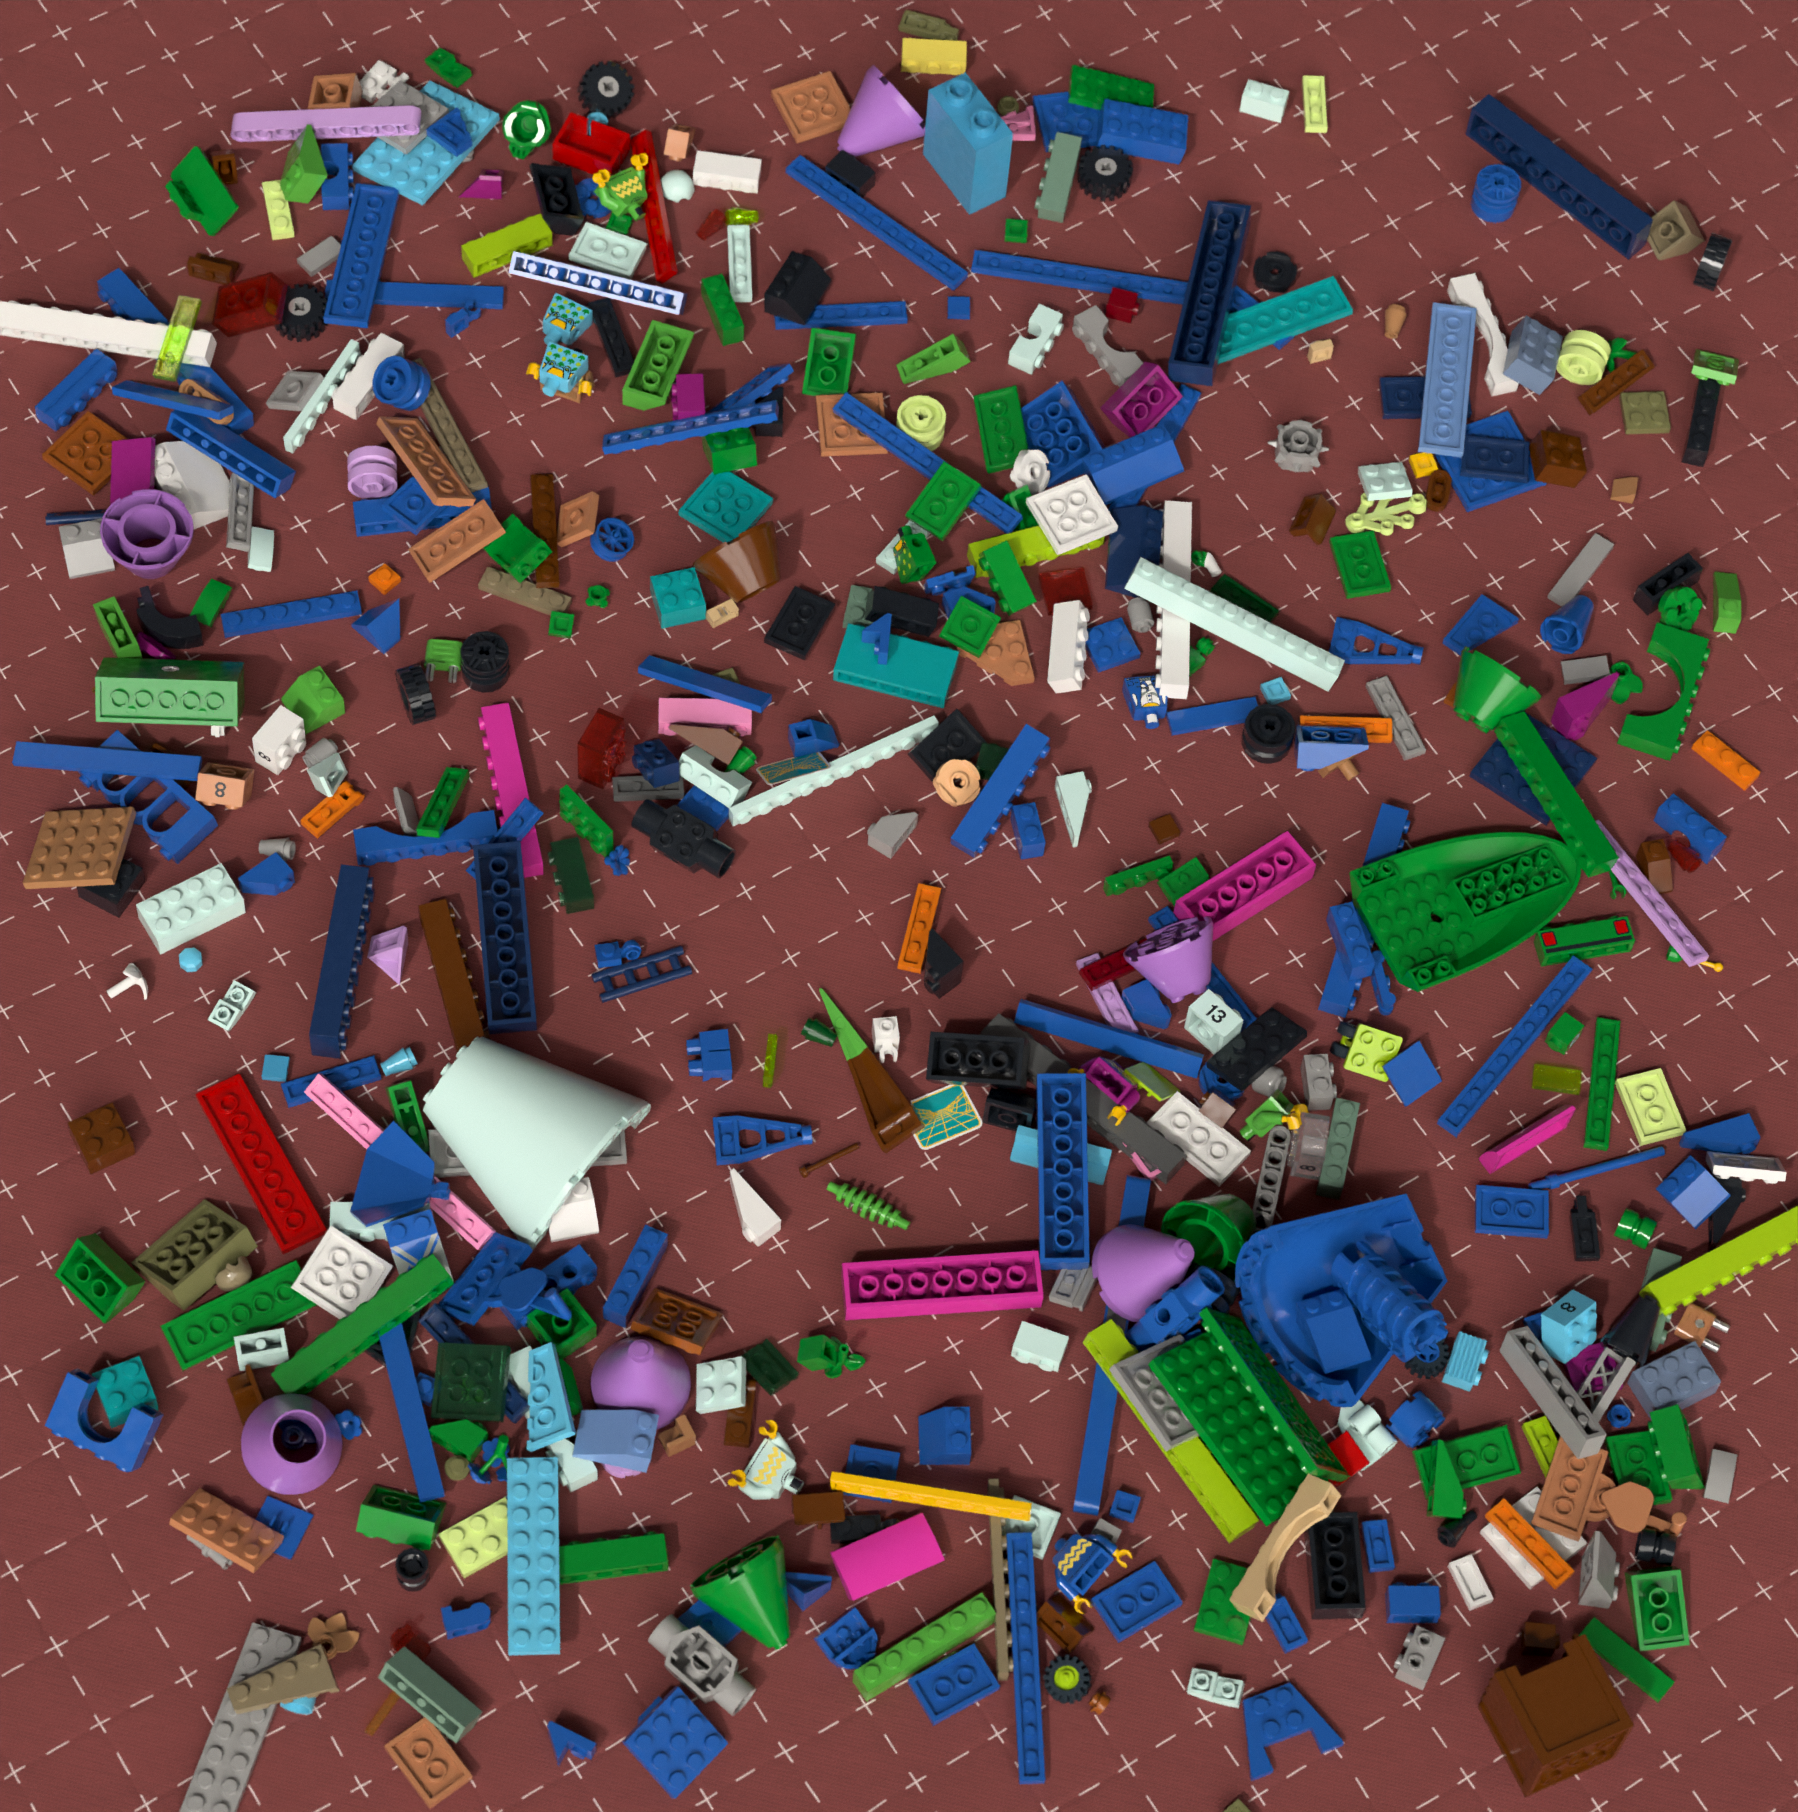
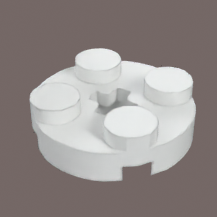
(1028, 462)

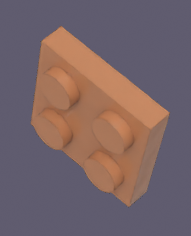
(577, 519)

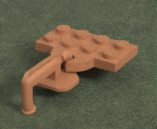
(1573, 1495)

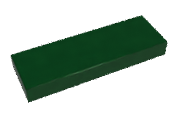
(1244, 598)

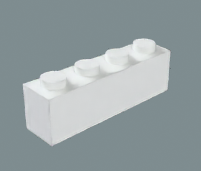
(357, 388)
(1068, 646)

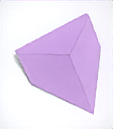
(389, 951)

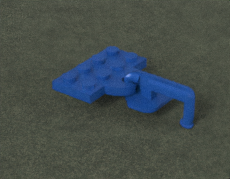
(498, 1281)

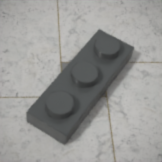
(637, 789)

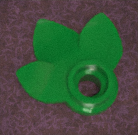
(1626, 683)

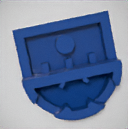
(848, 1641)

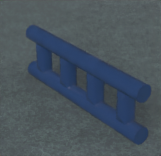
(73, 517)
(649, 962)

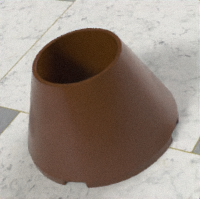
(744, 564)

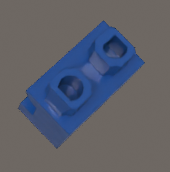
(714, 1055)

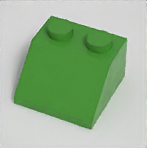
(314, 699)

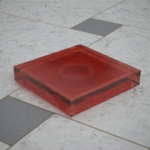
(1065, 587)

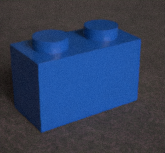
(1027, 830)
(1412, 1603)

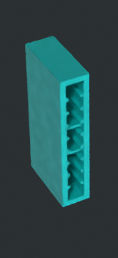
(912, 670)

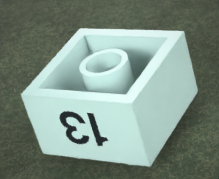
(1213, 1021)

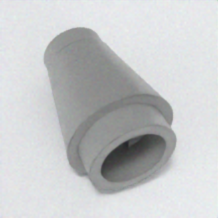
(283, 846)

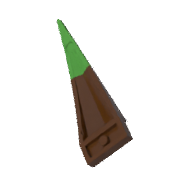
(885, 1104)

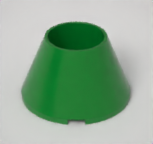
(1214, 1227)

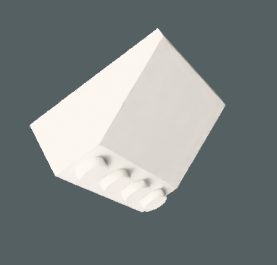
(193, 480)

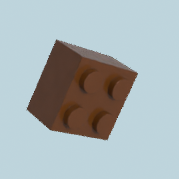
(1557, 458)
(101, 1138)

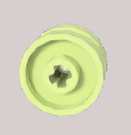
(1583, 357)
(922, 420)

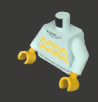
(769, 1469)

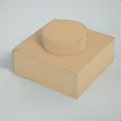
(1320, 351)

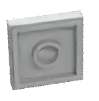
(294, 390)

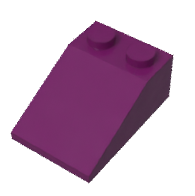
(1581, 707)

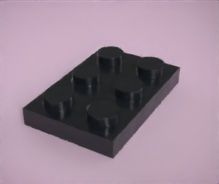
(799, 623)
(948, 741)

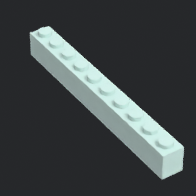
(1234, 624)

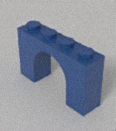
(71, 1421)

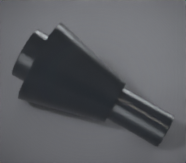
(1452, 1532)

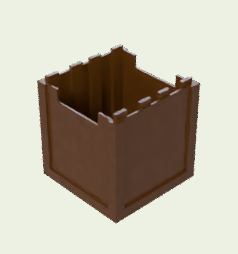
(1555, 1717)

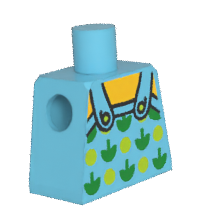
(565, 320)
(561, 369)

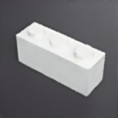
(727, 172)

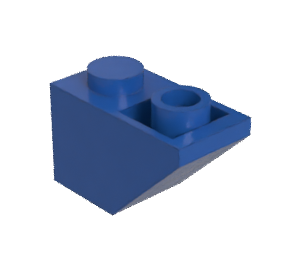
(811, 737)
(1145, 1005)

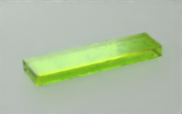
(177, 338)

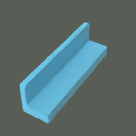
(1025, 1152)

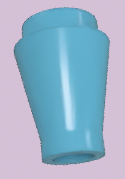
(399, 1062)

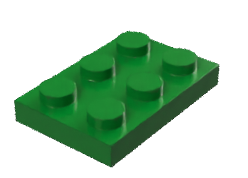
(943, 501)
(1360, 564)
(585, 821)
(1635, 1461)
(1217, 1613)

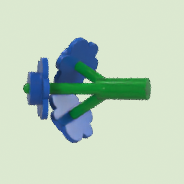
(494, 1454)

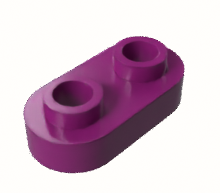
(153, 647)

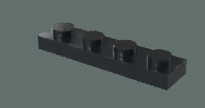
(611, 336)

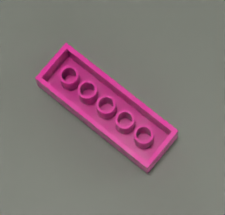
(1248, 885)

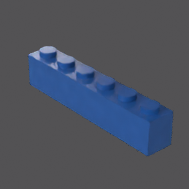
(232, 452)
(372, 520)
(1000, 791)

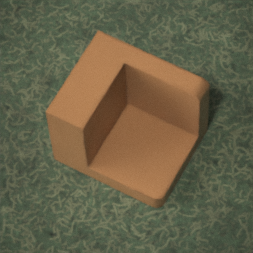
(678, 1437)

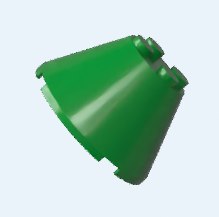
(1489, 691)

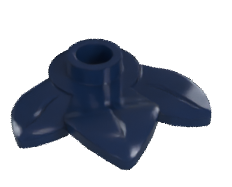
(296, 1428)

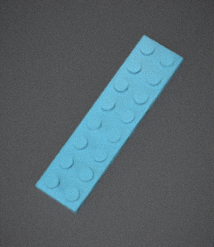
(533, 1556)

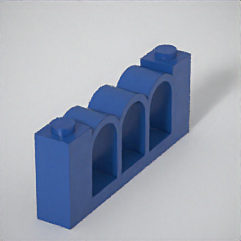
(184, 834)

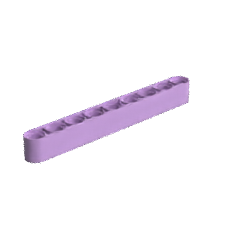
(326, 123)

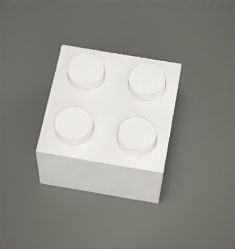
(279, 740)

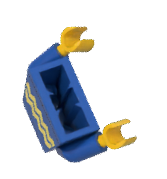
(1082, 1562)

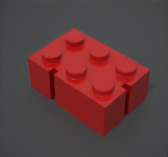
(600, 151)

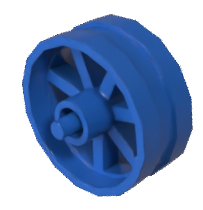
(612, 539)

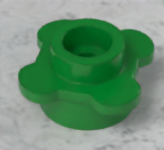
(600, 591)

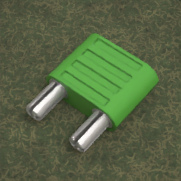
(443, 656)

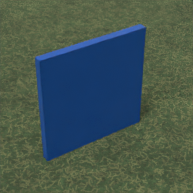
(1411, 1073)
(287, 1521)

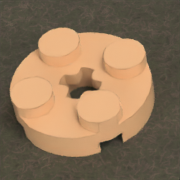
(945, 785)

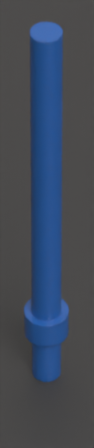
(1553, 1181)

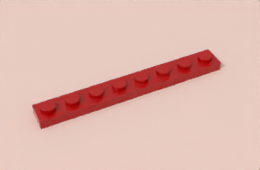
(655, 210)

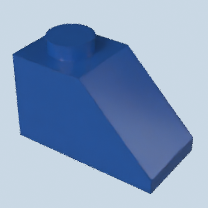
(952, 596)
(267, 877)

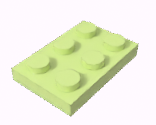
(1650, 1106)
(478, 1539)

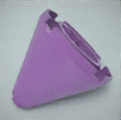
(878, 118)
(1138, 1268)
(642, 1377)

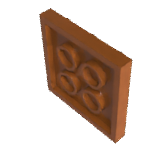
(85, 452)
(676, 1321)

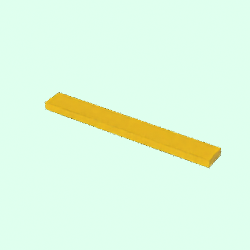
(930, 1496)

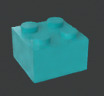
(677, 597)
(122, 1388)

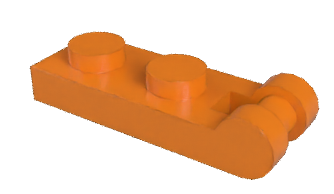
(331, 809)

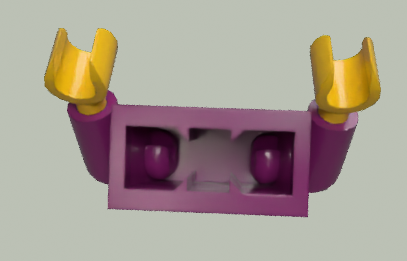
(1113, 1082)

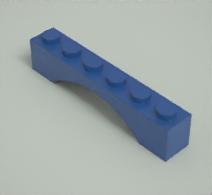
(378, 845)

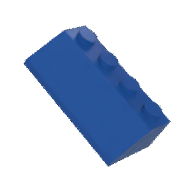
(1133, 464)

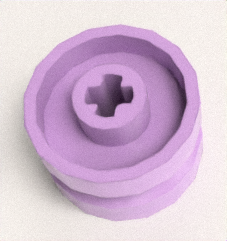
(372, 472)

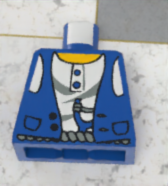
(1144, 700)

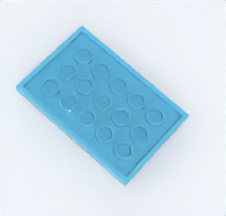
(428, 163)

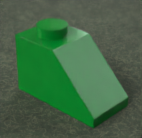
(460, 1438)

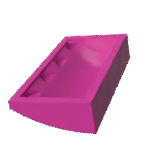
(1527, 1138)
(886, 1556)

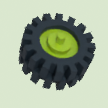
(1067, 1679)

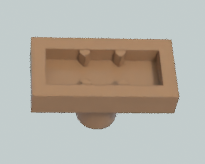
(1345, 766)

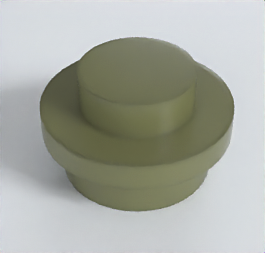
(1007, 105)
(457, 1468)

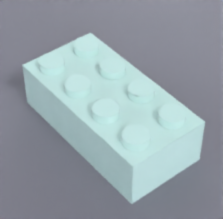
(190, 908)

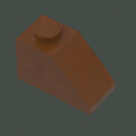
(225, 165)
(1655, 865)

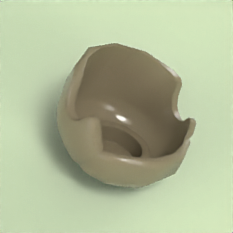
(234, 1276)

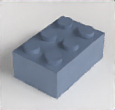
(1532, 355)
(1674, 1380)

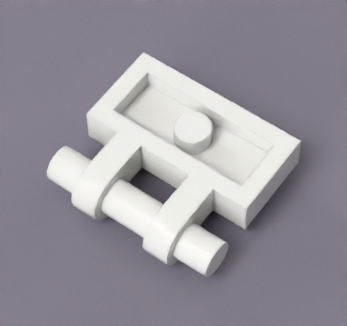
(378, 79)

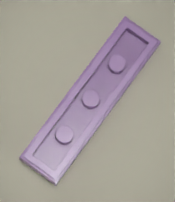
(1109, 1001)

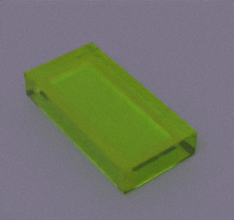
(770, 1060)
(1556, 1079)

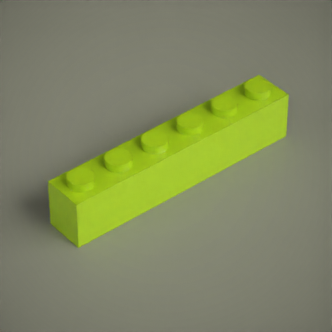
(1027, 546)

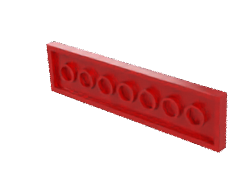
(261, 1164)

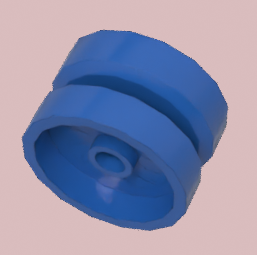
(401, 383)

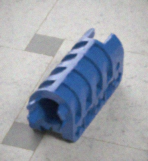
(1388, 1303)

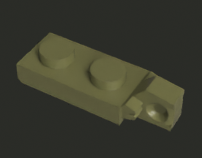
(927, 26)

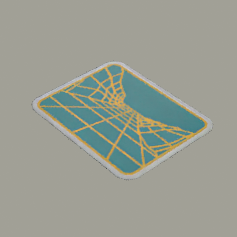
(792, 768)
(946, 1116)

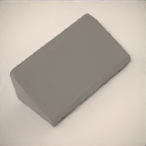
(406, 812)

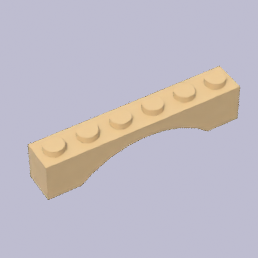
(1310, 1504)

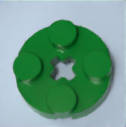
(1689, 611)

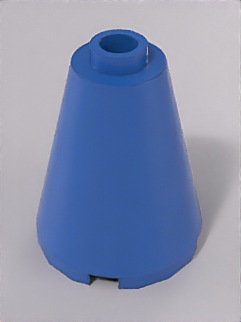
(1568, 625)

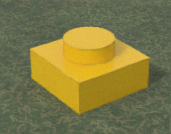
(1422, 464)

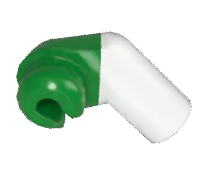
(1206, 560)

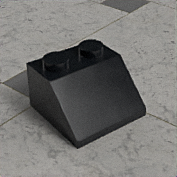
(942, 966)
(1009, 1109)

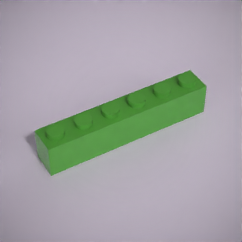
(923, 1647)

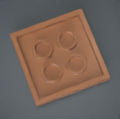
(812, 106)
(839, 436)

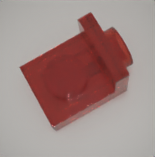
(411, 1641)

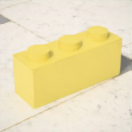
(933, 56)

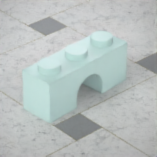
(1029, 353)
(726, 787)

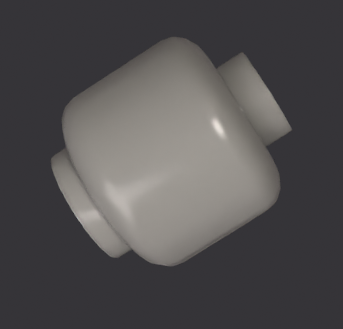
(1270, 1081)

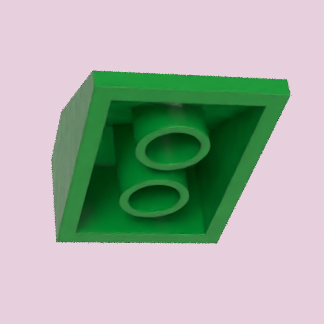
(828, 362)
(1657, 1607)

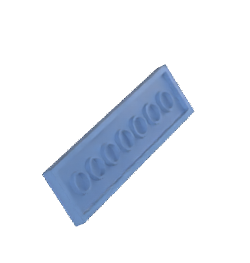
(1447, 380)

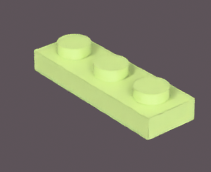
(1314, 104)
(277, 211)

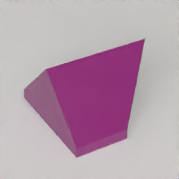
(486, 186)

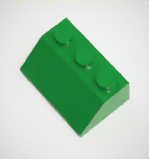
(99, 1277)
(1675, 1448)
(400, 1517)

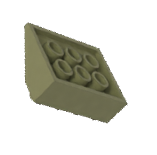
(193, 1253)

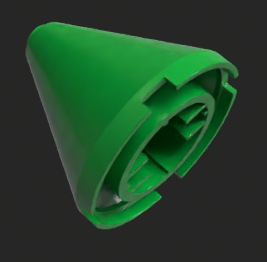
(750, 1591)

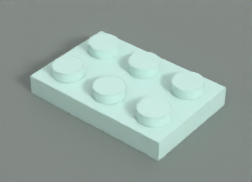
(607, 251)

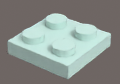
(1385, 481)
(721, 1385)

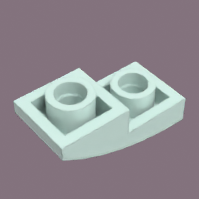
(261, 549)
(232, 1007)
(1214, 1688)

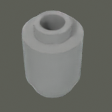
(1140, 615)
(319, 752)

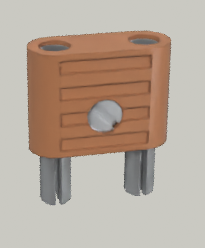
(1696, 1324)

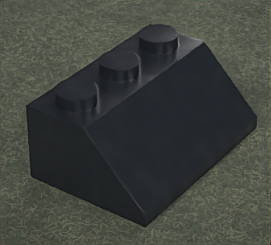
(557, 198)
(796, 289)

